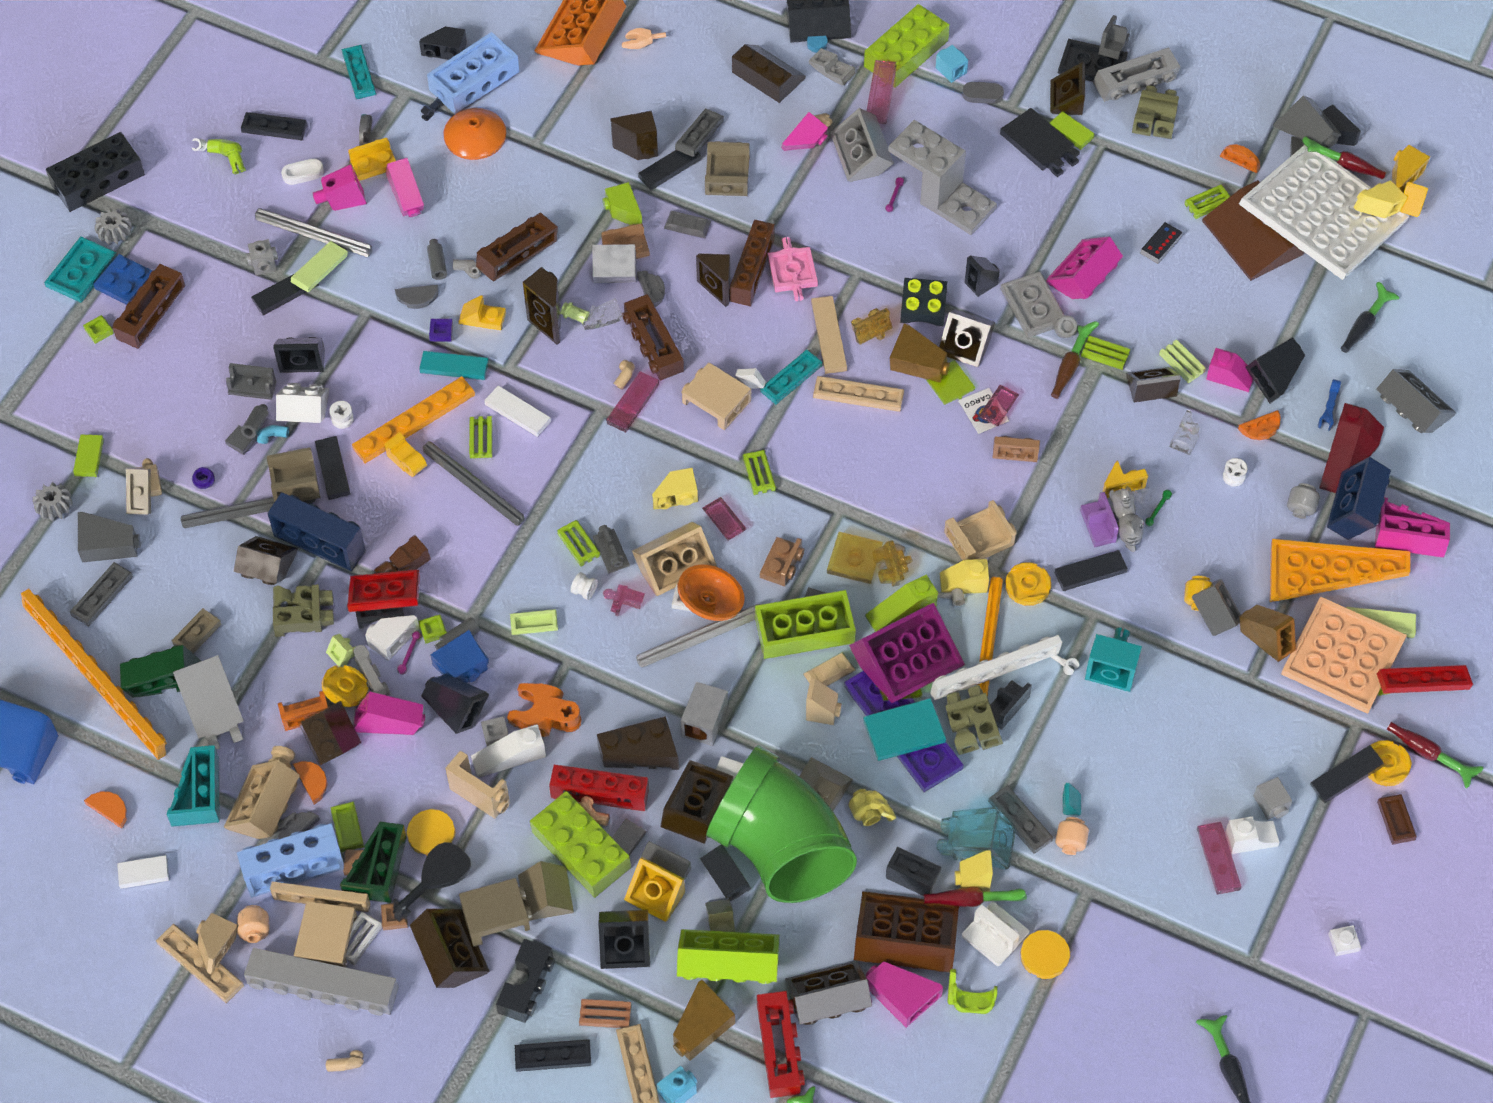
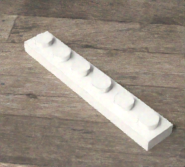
(996, 667)

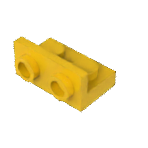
(371, 158)

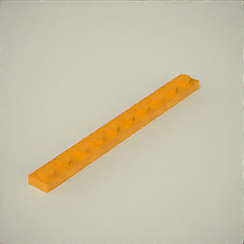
(99, 679)

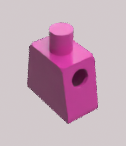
(341, 189)

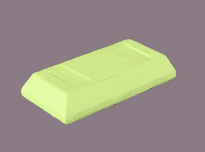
(533, 622)

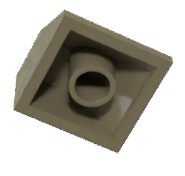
(826, 781)

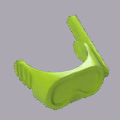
(967, 1001)

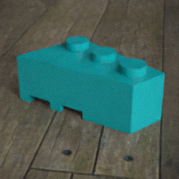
(198, 790)

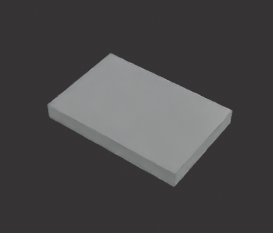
(1032, 303)

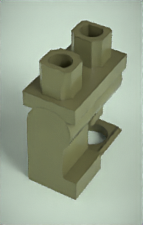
(1157, 106)
(306, 613)
(969, 713)

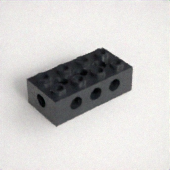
(95, 171)

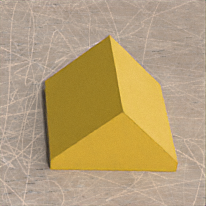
(655, 889)

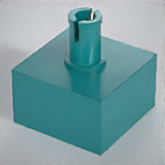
(1113, 661)

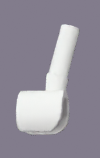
(1071, 661)

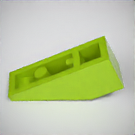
(903, 602)

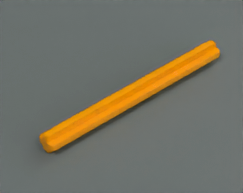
(990, 624)

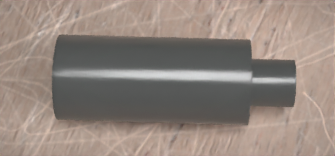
(436, 260)
(254, 421)
(468, 624)

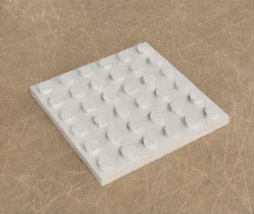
(1312, 207)

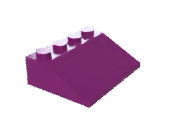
(908, 653)

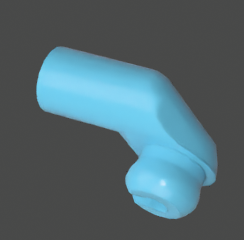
(272, 430)

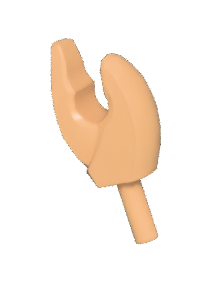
(643, 38)

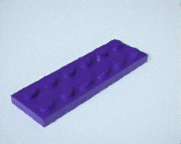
(926, 765)

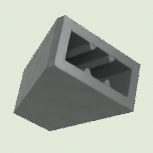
(1309, 121)
(105, 539)

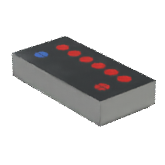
(1161, 242)

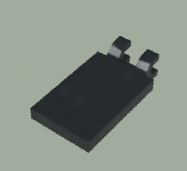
(1040, 142)

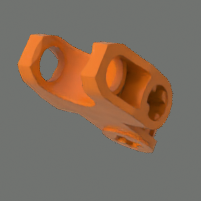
(548, 710)

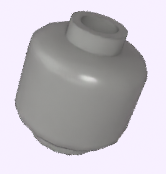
(1303, 500)

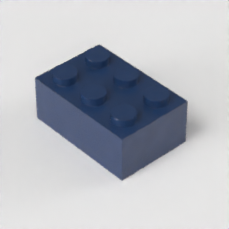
(1359, 498)

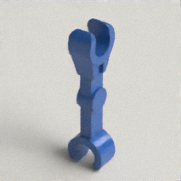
(1328, 415)

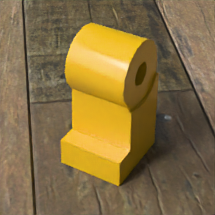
(404, 455)

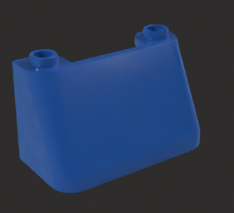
(24, 741)

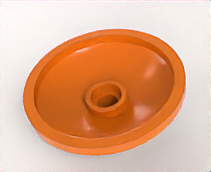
(474, 133)
(710, 592)

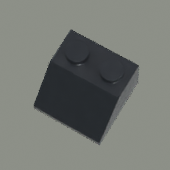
(299, 354)
(624, 939)

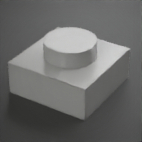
(494, 730)

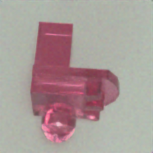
(623, 596)

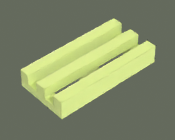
(1185, 358)

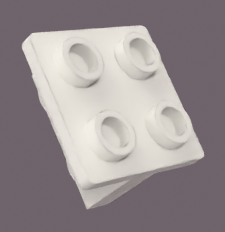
(995, 933)

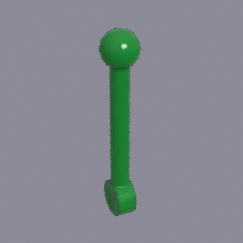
(1166, 496)

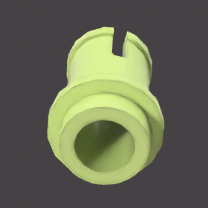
(574, 312)

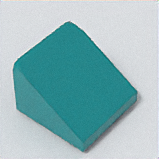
(1071, 800)

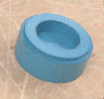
(815, 43)

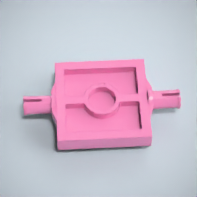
(792, 269)

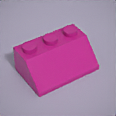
(1085, 267)

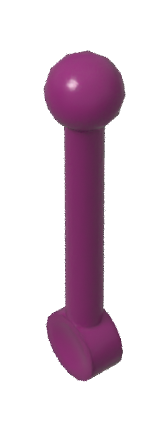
(899, 182)
(402, 667)

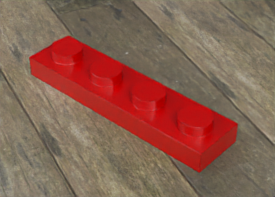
(1424, 679)

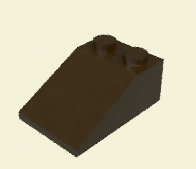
(695, 801)

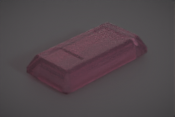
(998, 405)
(724, 518)

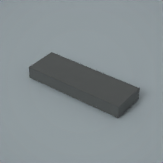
(699, 132)
(101, 594)
(1024, 822)

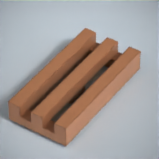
(604, 1004)

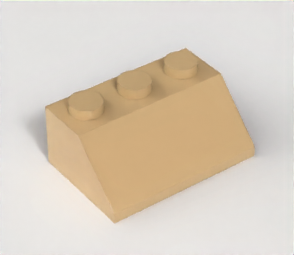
(671, 554)
(262, 800)

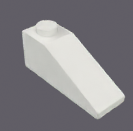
(510, 751)

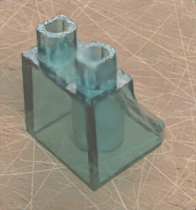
(976, 832)

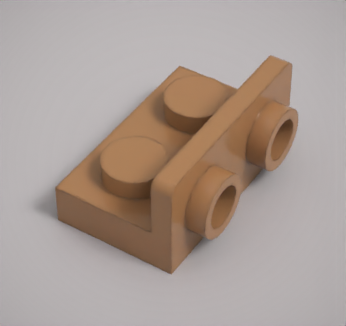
(628, 235)
(1016, 449)
(781, 561)

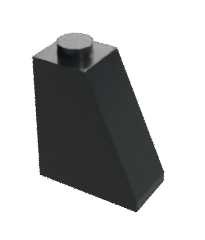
(1276, 369)
(454, 701)

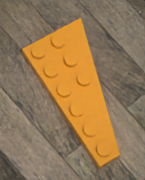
(1315, 568)

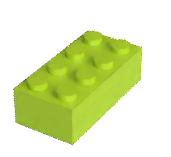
(909, 42)
(805, 624)
(580, 844)
(728, 956)

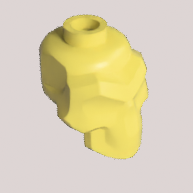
(869, 807)

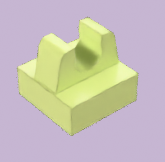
(340, 650)

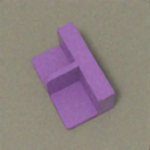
(1100, 521)

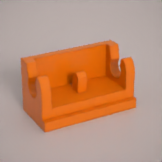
(295, 712)

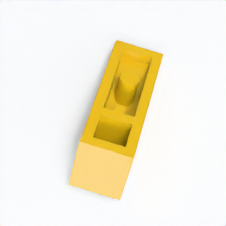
(1408, 166)

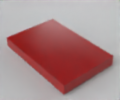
(383, 590)

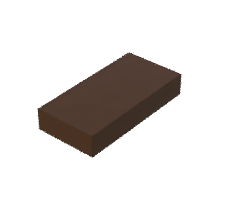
(1396, 819)

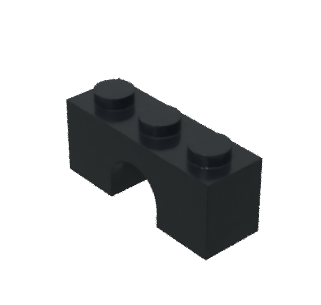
(519, 1000)

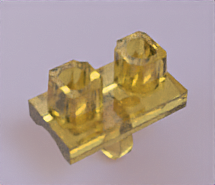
(872, 326)
(895, 563)

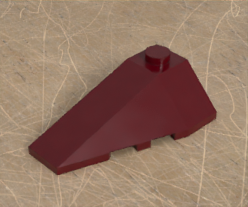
(1354, 440)

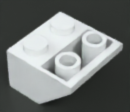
(302, 403)

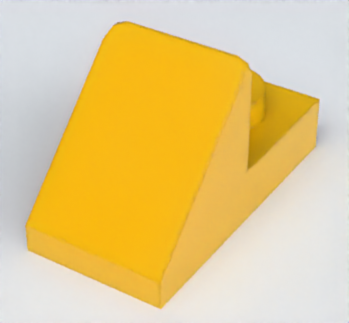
(1416, 198)
(480, 315)
(1117, 480)

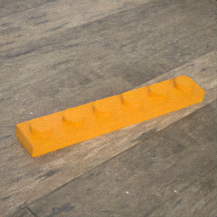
(414, 418)

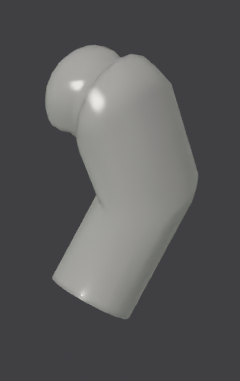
(468, 266)

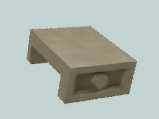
(727, 168)
(293, 474)
(495, 909)

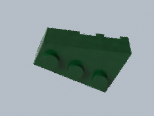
(155, 671)
(378, 864)

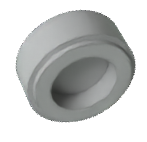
(1065, 326)

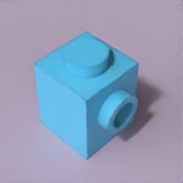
(951, 63)
(677, 1086)

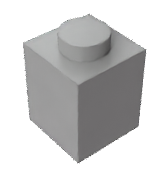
(1273, 799)

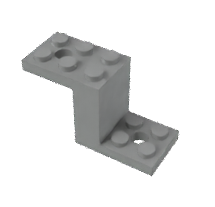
(942, 177)

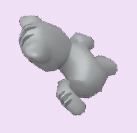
(1129, 523)

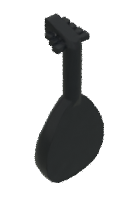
(442, 868)

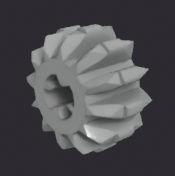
(113, 226)
(52, 501)

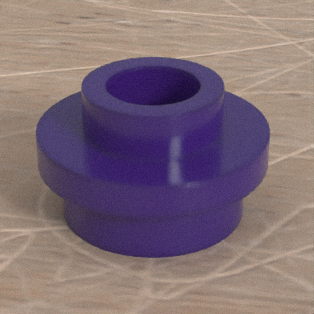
(201, 473)

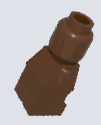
(406, 557)

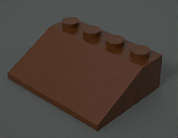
(1247, 238)
(906, 932)

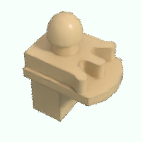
(155, 477)

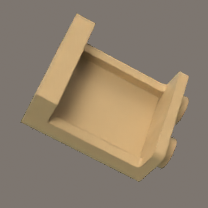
(717, 394)
(981, 533)
(462, 782)
(325, 932)

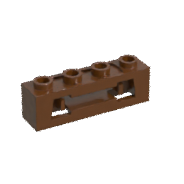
(516, 246)
(752, 262)
(148, 306)
(636, 315)

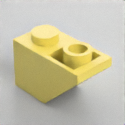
(1381, 200)
(676, 489)

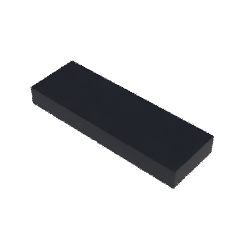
(273, 126)
(667, 168)
(277, 295)
(332, 467)
(1090, 570)
(1347, 774)
(552, 1055)

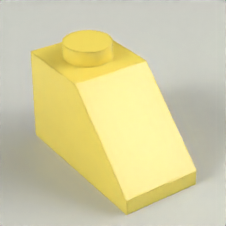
(967, 575)
(975, 872)

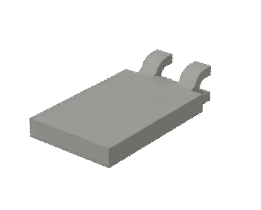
(209, 700)

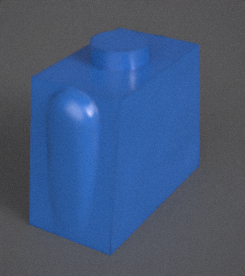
(461, 658)

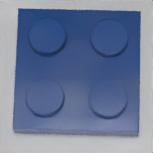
(122, 279)

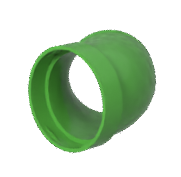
(783, 830)

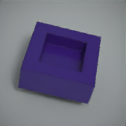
(441, 330)

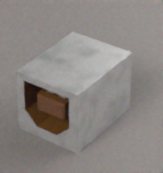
(614, 263)
(704, 713)

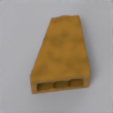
(918, 356)
(1269, 630)
(702, 1022)

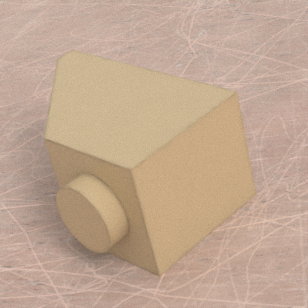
(822, 703)
(215, 939)

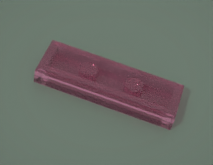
(881, 89)
(632, 401)
(1219, 858)

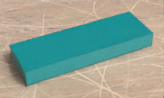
(358, 72)
(454, 365)
(791, 377)

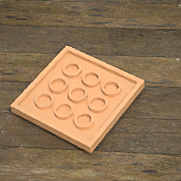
(1343, 654)

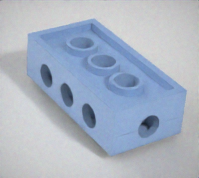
(473, 73)
(294, 866)

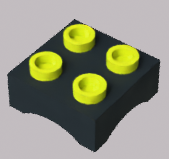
(923, 301)

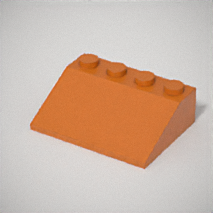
(580, 30)

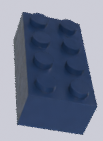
(316, 531)

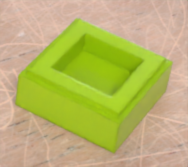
(98, 329)
(432, 628)

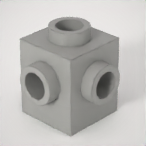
(262, 257)

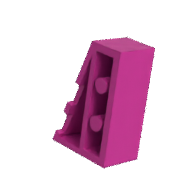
(1410, 531)

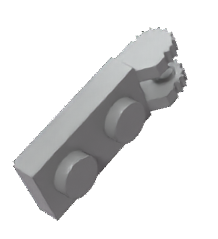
(370, 671)

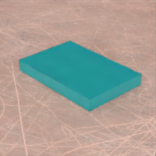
(80, 269)
(904, 729)

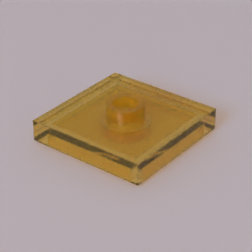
(853, 557)

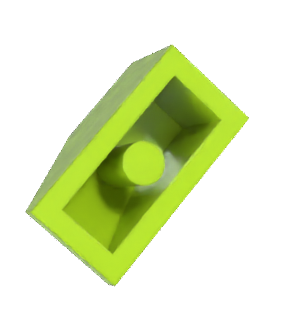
(622, 204)

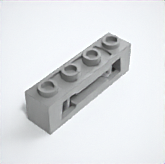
(1135, 72)

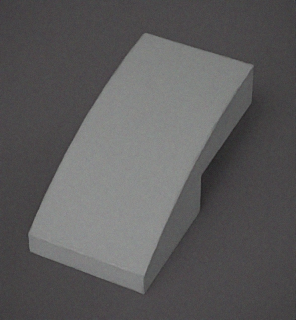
(830, 67)

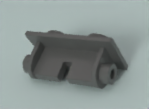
(610, 549)

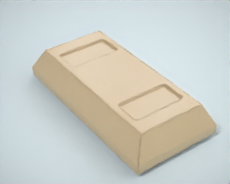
(831, 670)

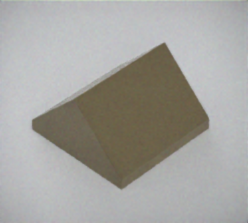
(546, 890)

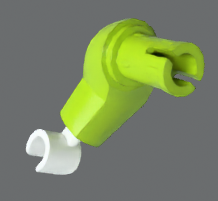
(225, 147)

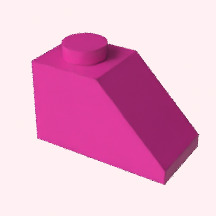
(806, 134)
(1229, 370)

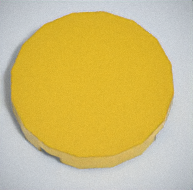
(1028, 584)
(344, 685)
(1396, 763)
(429, 829)
(1045, 954)

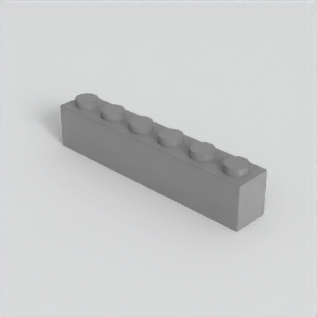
(321, 981)

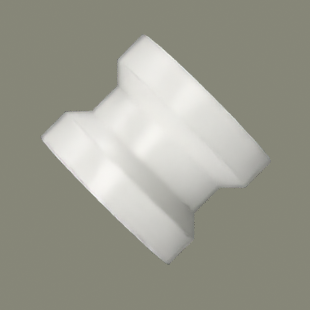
(341, 414)
(1235, 466)
(584, 586)

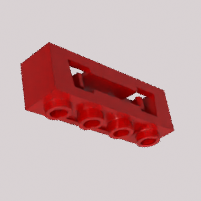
(600, 786)
(785, 1083)

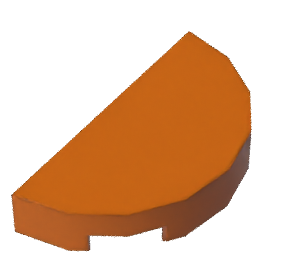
(1241, 156)
(1261, 427)
(312, 778)
(109, 806)

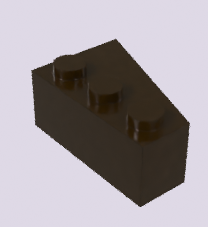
(639, 745)

